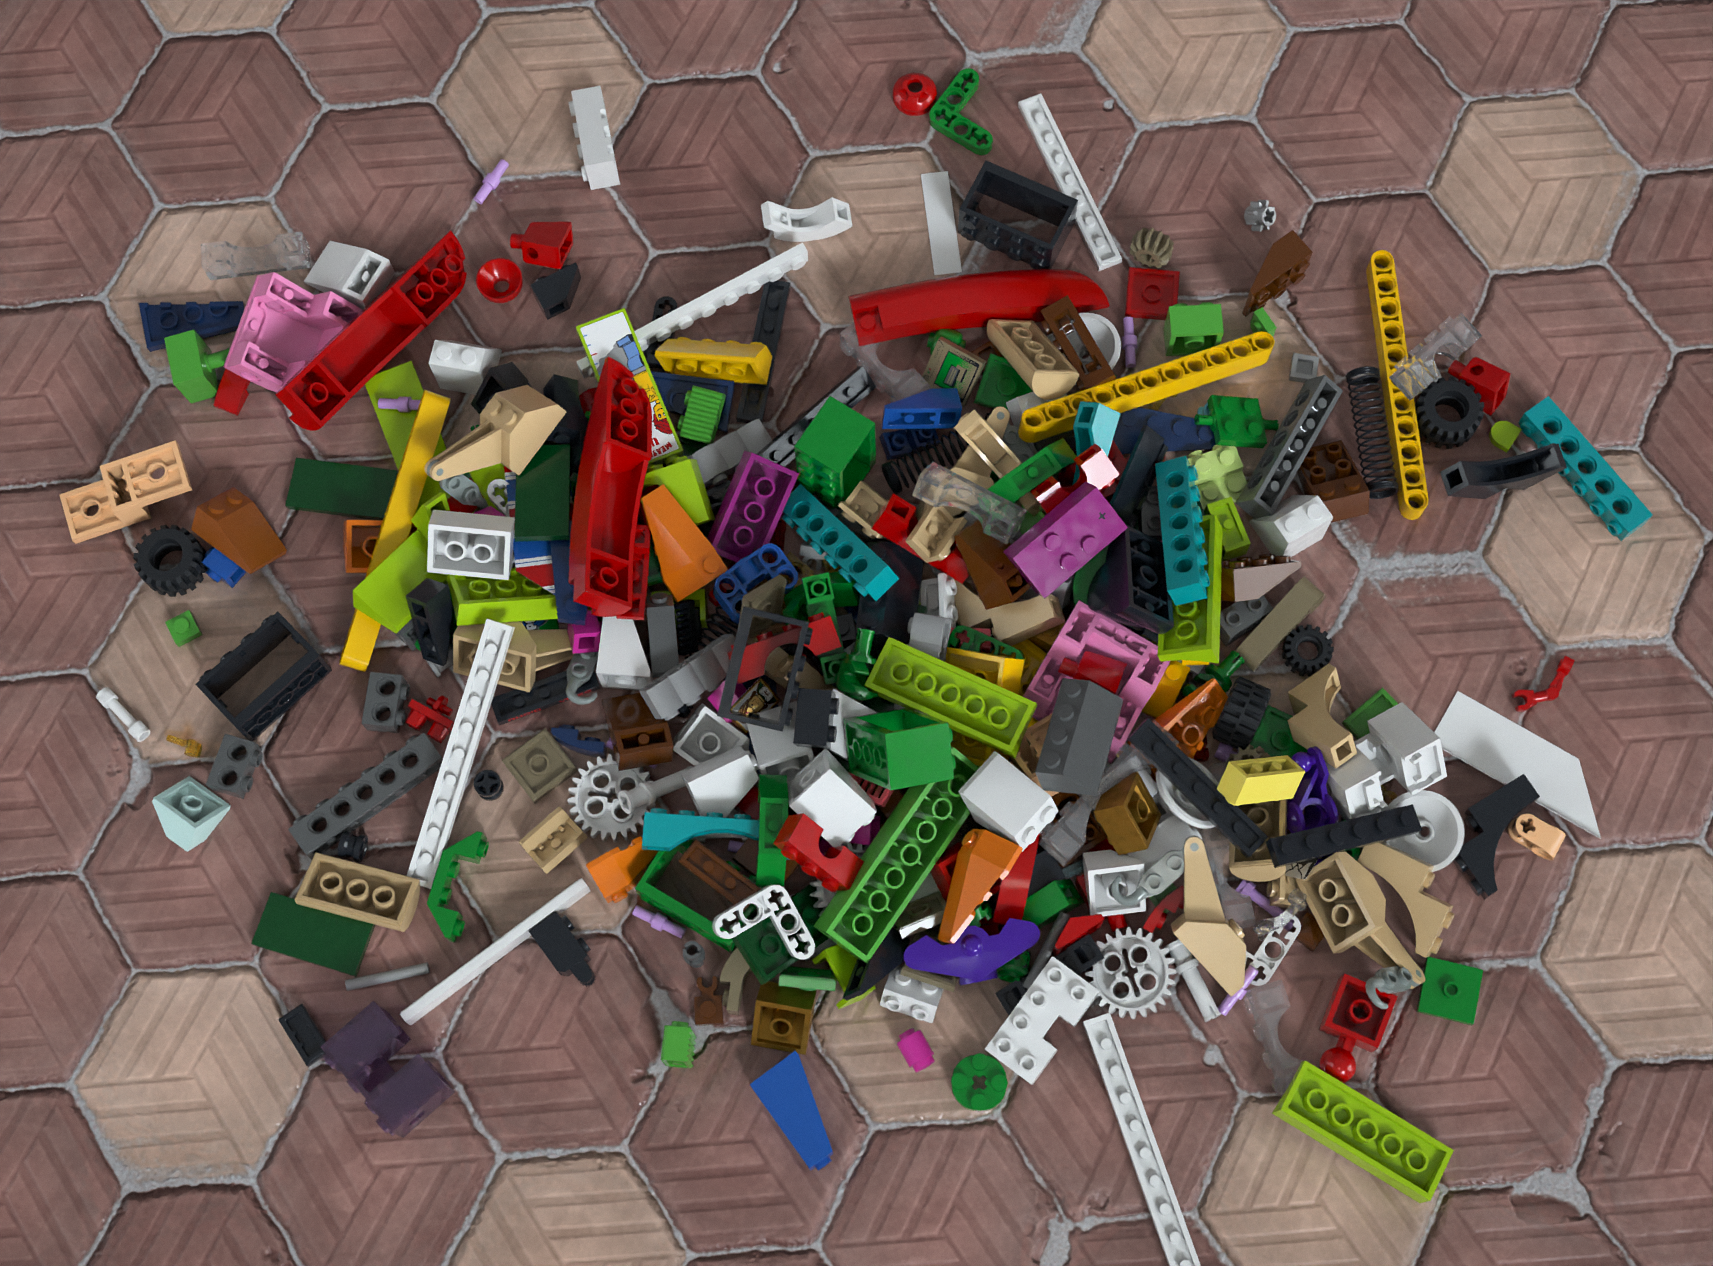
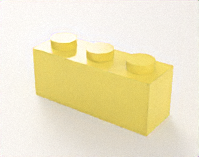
(1260, 780)

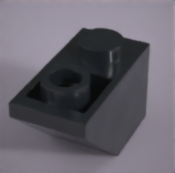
(557, 290)

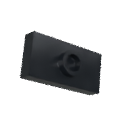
(304, 1034)

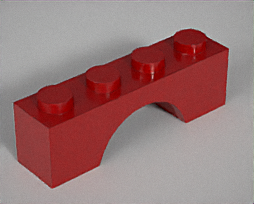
(896, 523)
(823, 639)

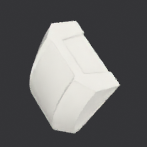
(707, 736)

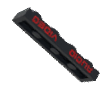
(543, 695)

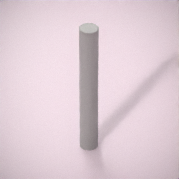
(1046, 949)
(387, 976)

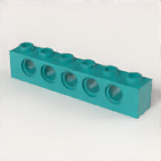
(1598, 473)
(1181, 531)
(839, 544)

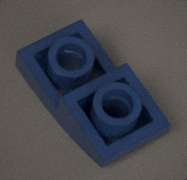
(903, 441)
(571, 739)

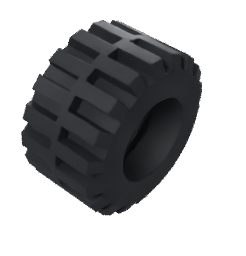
(1461, 399)
(156, 547)
(1241, 713)

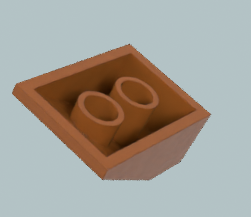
(238, 530)

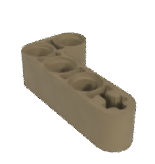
(1279, 623)

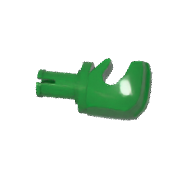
(853, 668)
(1220, 673)

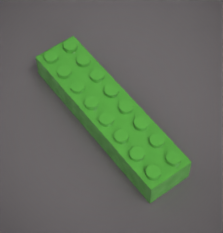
(897, 863)

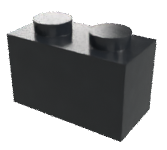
(815, 718)

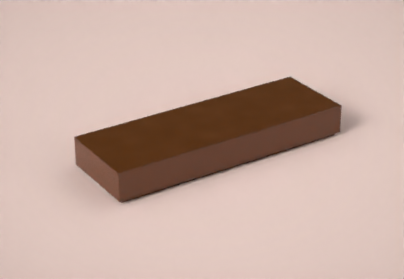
(717, 874)

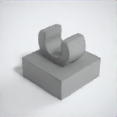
(809, 553)

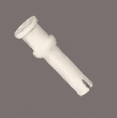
(648, 792)
(1187, 967)

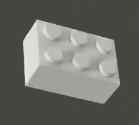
(470, 544)

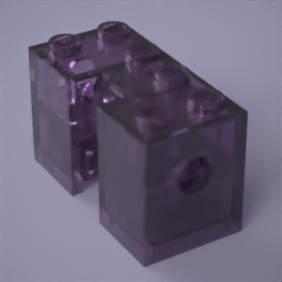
(362, 1055)

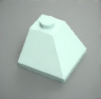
(189, 812)

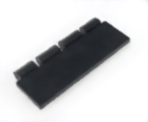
(1138, 474)

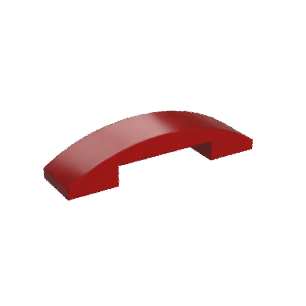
(231, 392)
(640, 574)
(1015, 886)

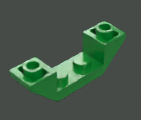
(1034, 471)
(818, 599)
(772, 816)
(470, 850)

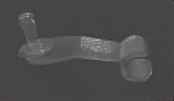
(1297, 900)

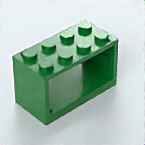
(835, 452)
(899, 748)
(675, 909)

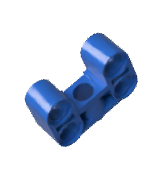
(749, 573)

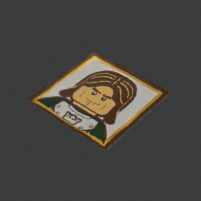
(754, 700)

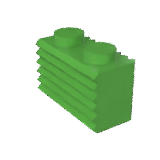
(702, 414)
(678, 1045)

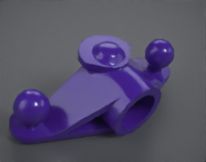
(1311, 795)
(975, 953)

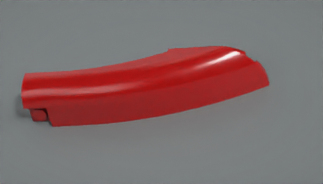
(968, 302)
(375, 335)
(610, 493)

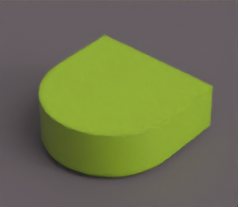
(1503, 435)

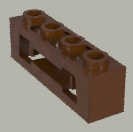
(1060, 316)

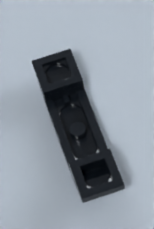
(1077, 957)

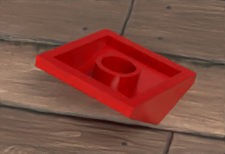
(1075, 930)

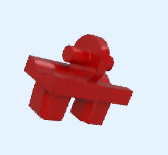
(419, 714)

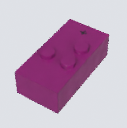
(751, 507)
(1065, 539)

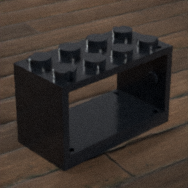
(1023, 195)
(735, 664)
(278, 696)

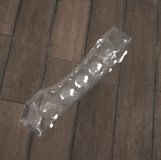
(1069, 833)

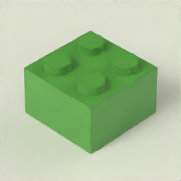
(1192, 328)

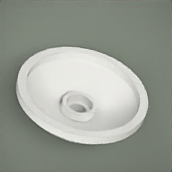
(1104, 335)
(1179, 804)
(1444, 824)

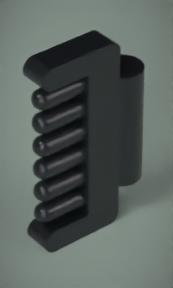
(691, 625)

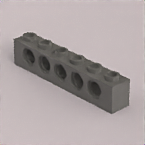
(1289, 447)
(362, 810)

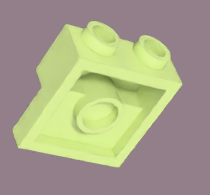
(1218, 474)

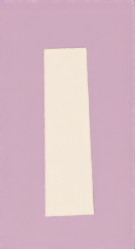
(941, 223)

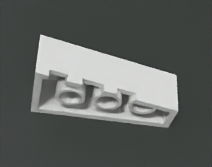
(595, 138)

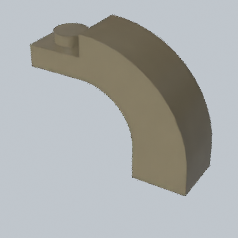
(734, 975)

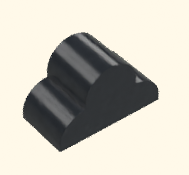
(1133, 584)

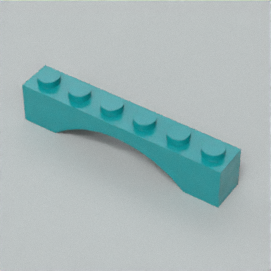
(1092, 426)
(668, 831)

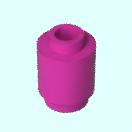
(915, 1049)

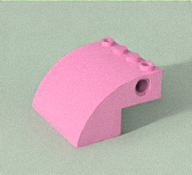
(284, 330)
(1101, 635)

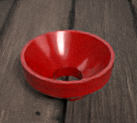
(914, 102)
(494, 272)

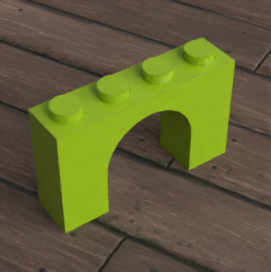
(686, 485)

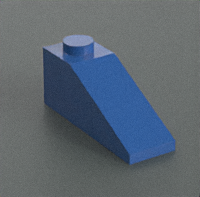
(924, 410)

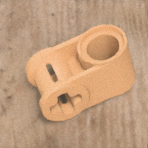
(1539, 837)

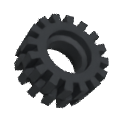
(1307, 635)

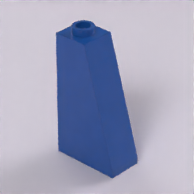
(792, 1106)

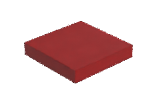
(1151, 292)

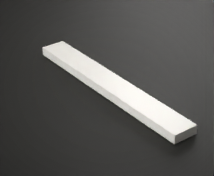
(1069, 181)
(492, 953)

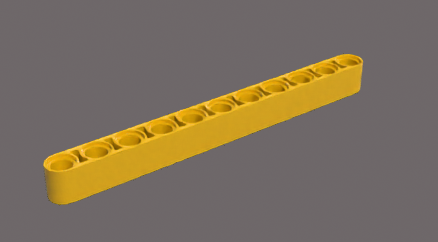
(1150, 384)
(1392, 394)
(398, 516)

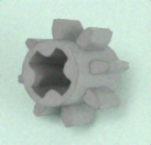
(1260, 215)

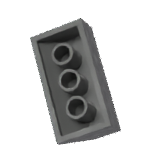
(1078, 738)

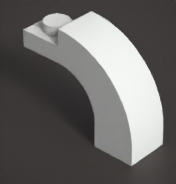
(807, 224)

